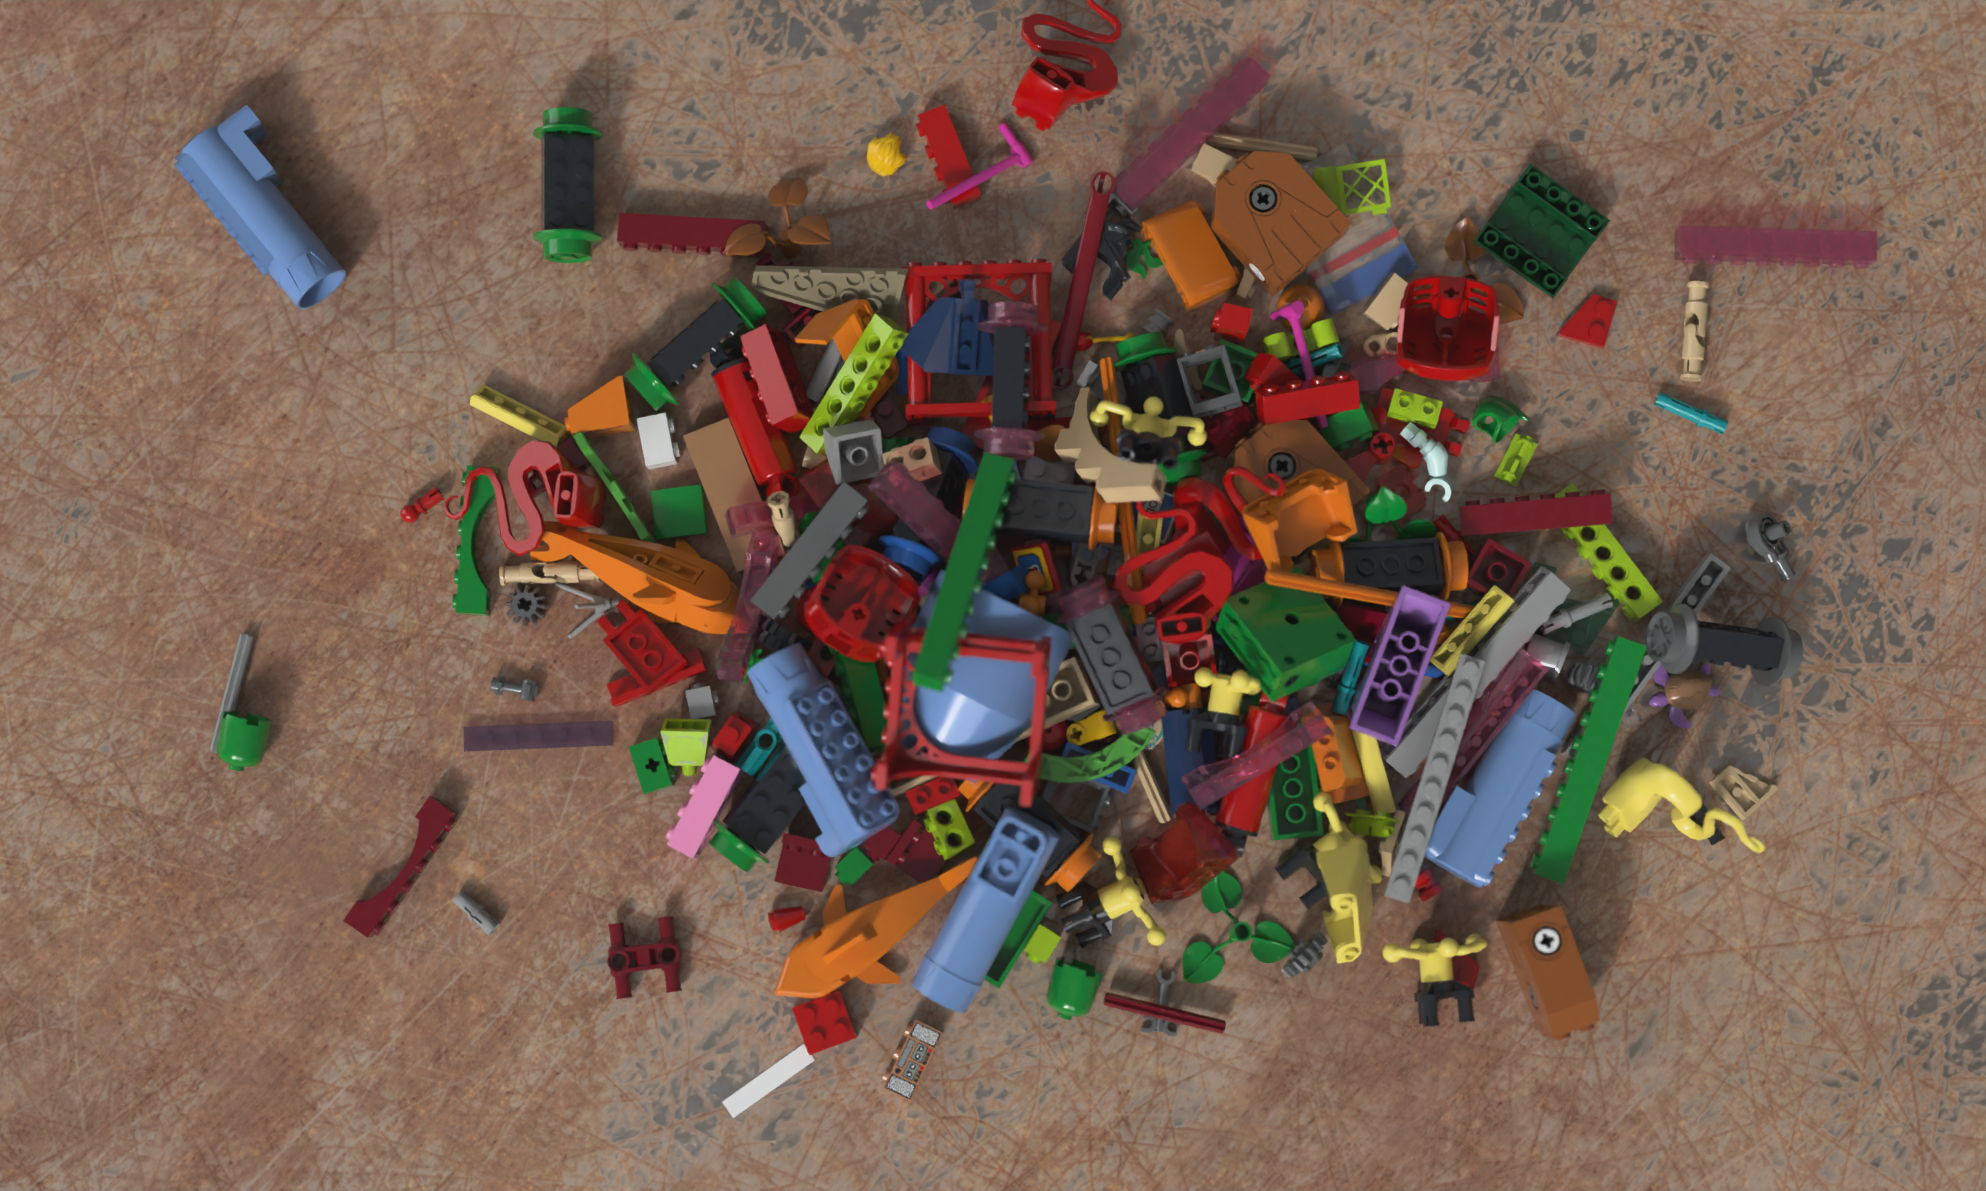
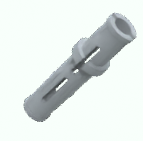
(1566, 617)

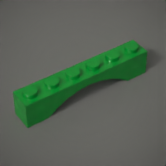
(472, 594)

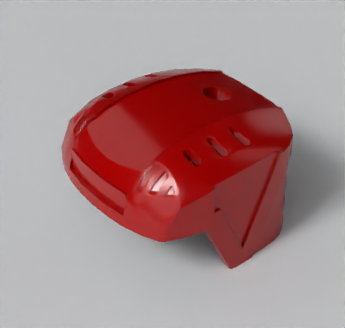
(1473, 335)
(860, 602)

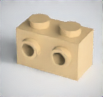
(1386, 302)

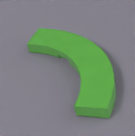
(615, 488)
(1096, 764)

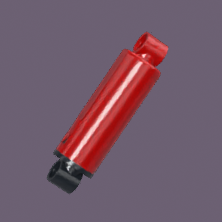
(760, 441)
(1243, 808)

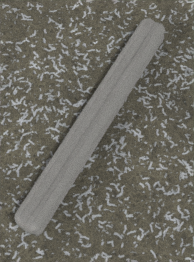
(234, 682)

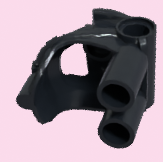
(1111, 251)

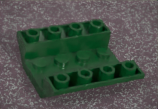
(1541, 231)

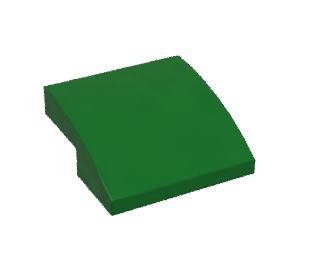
(679, 512)

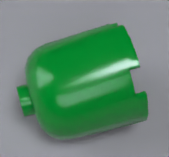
(242, 739)
(1073, 988)

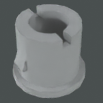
(1549, 653)

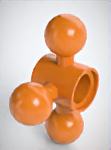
(1033, 602)
(1187, 697)

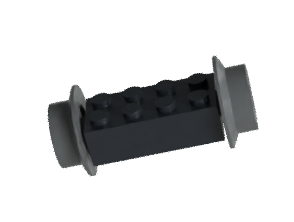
(1679, 638)

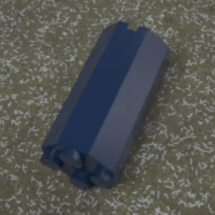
(1182, 762)

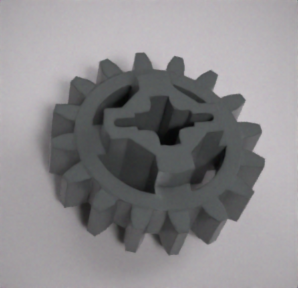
(1304, 954)

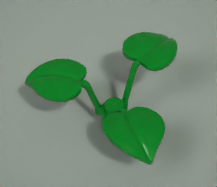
(1390, 506)
(1268, 944)

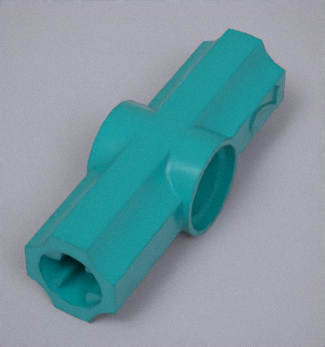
(756, 754)

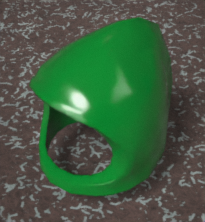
(1504, 416)

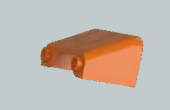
(1191, 254)
(1308, 511)

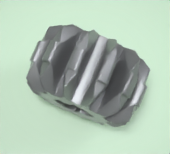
(530, 596)
(1582, 677)

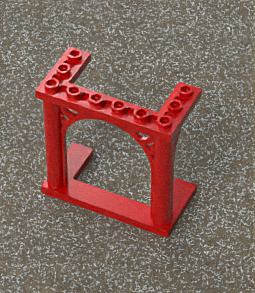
(1038, 284)
(905, 762)

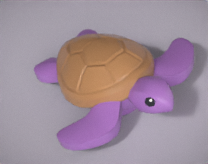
(1683, 692)

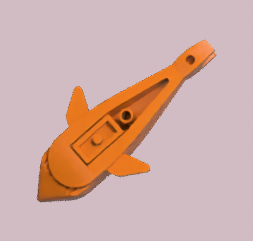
(656, 577)
(857, 939)

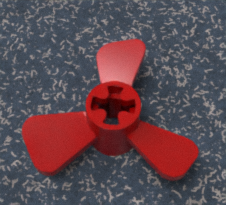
(1363, 462)

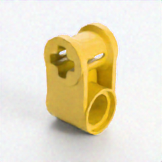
(1092, 728)

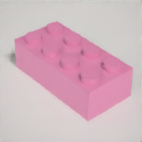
(706, 804)

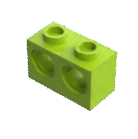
(1414, 408)
(954, 828)
(1041, 944)

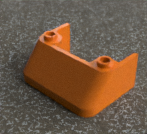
(846, 325)

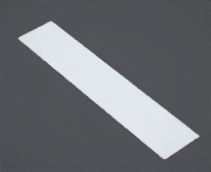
(768, 1081)

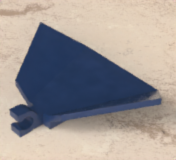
(949, 337)

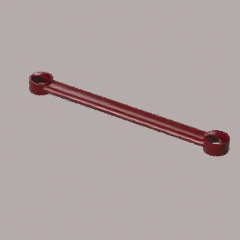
(1082, 278)

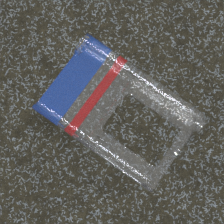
(1367, 252)

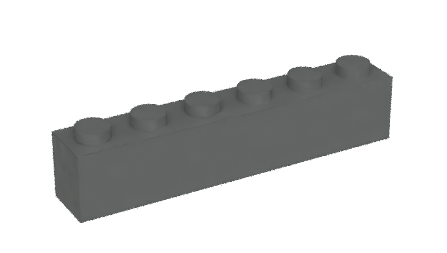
(810, 551)

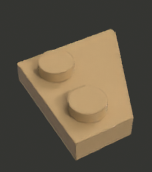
(1741, 791)
(1389, 846)

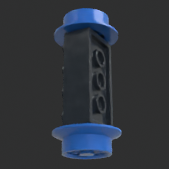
(955, 459)

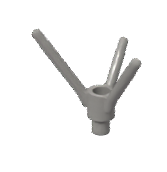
(600, 606)

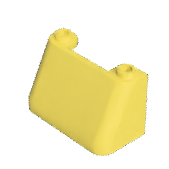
(1350, 893)

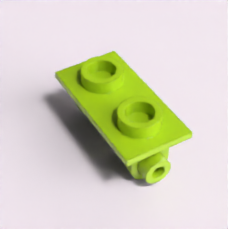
(1516, 459)
(1363, 821)

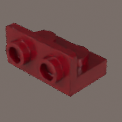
(1228, 428)

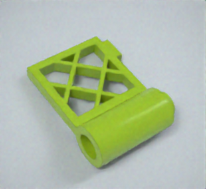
(1332, 184)

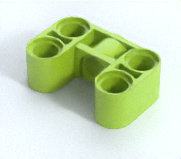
(1317, 337)

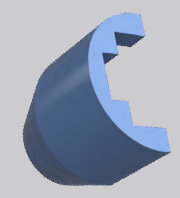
(987, 698)

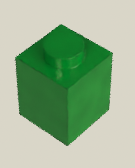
(853, 866)

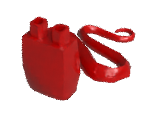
(1051, 88)
(1194, 491)
(572, 494)
(1191, 614)

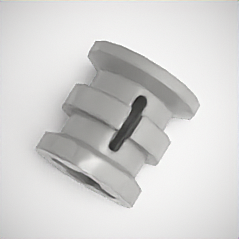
(1158, 322)

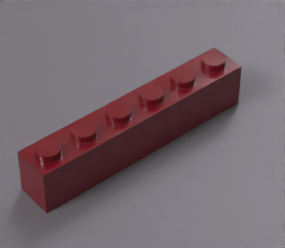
(679, 233)
(1536, 514)

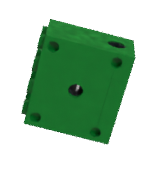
(1285, 636)

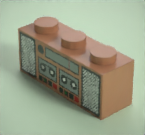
(911, 1059)

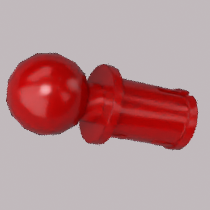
(410, 513)

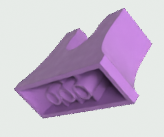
(1397, 665)

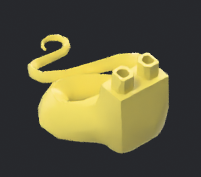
(1644, 786)

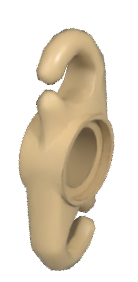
(1382, 340)

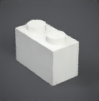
(658, 441)

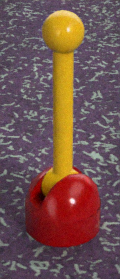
(1086, 340)

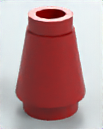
(784, 918)

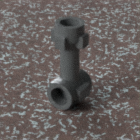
(528, 689)

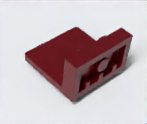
(1362, 622)
(917, 854)
(802, 863)

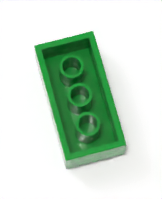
(1292, 797)

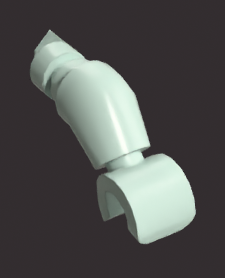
(1435, 457)

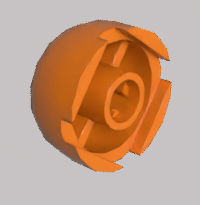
(1313, 304)

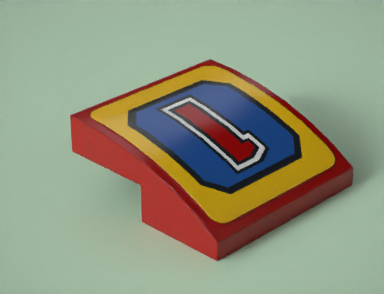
(1038, 558)

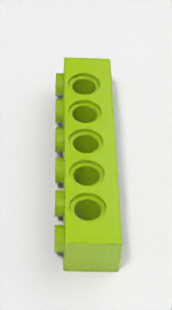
(855, 379)
(1617, 558)

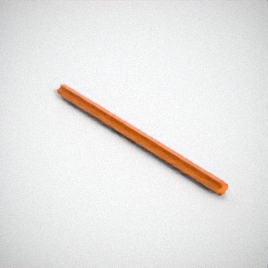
(1124, 508)
(1349, 590)

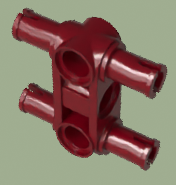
(644, 957)

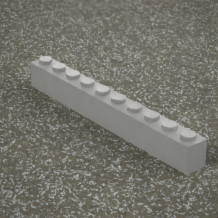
(1693, 593)
(1498, 647)
(1434, 778)

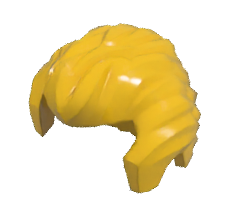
(885, 154)

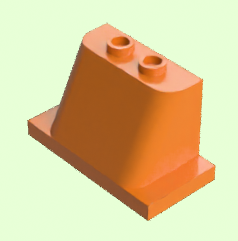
(1338, 759)

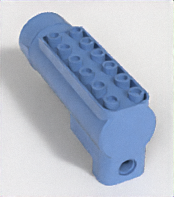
(245, 198)
(824, 749)
(1484, 815)
(985, 910)

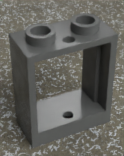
(1214, 405)
(1095, 819)

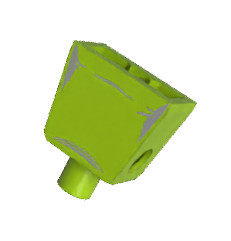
(686, 742)

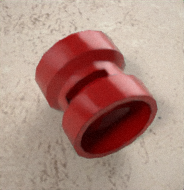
(1427, 885)

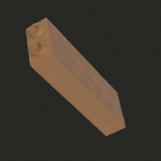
(725, 480)

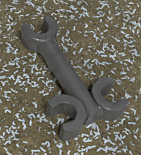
(1159, 1024)

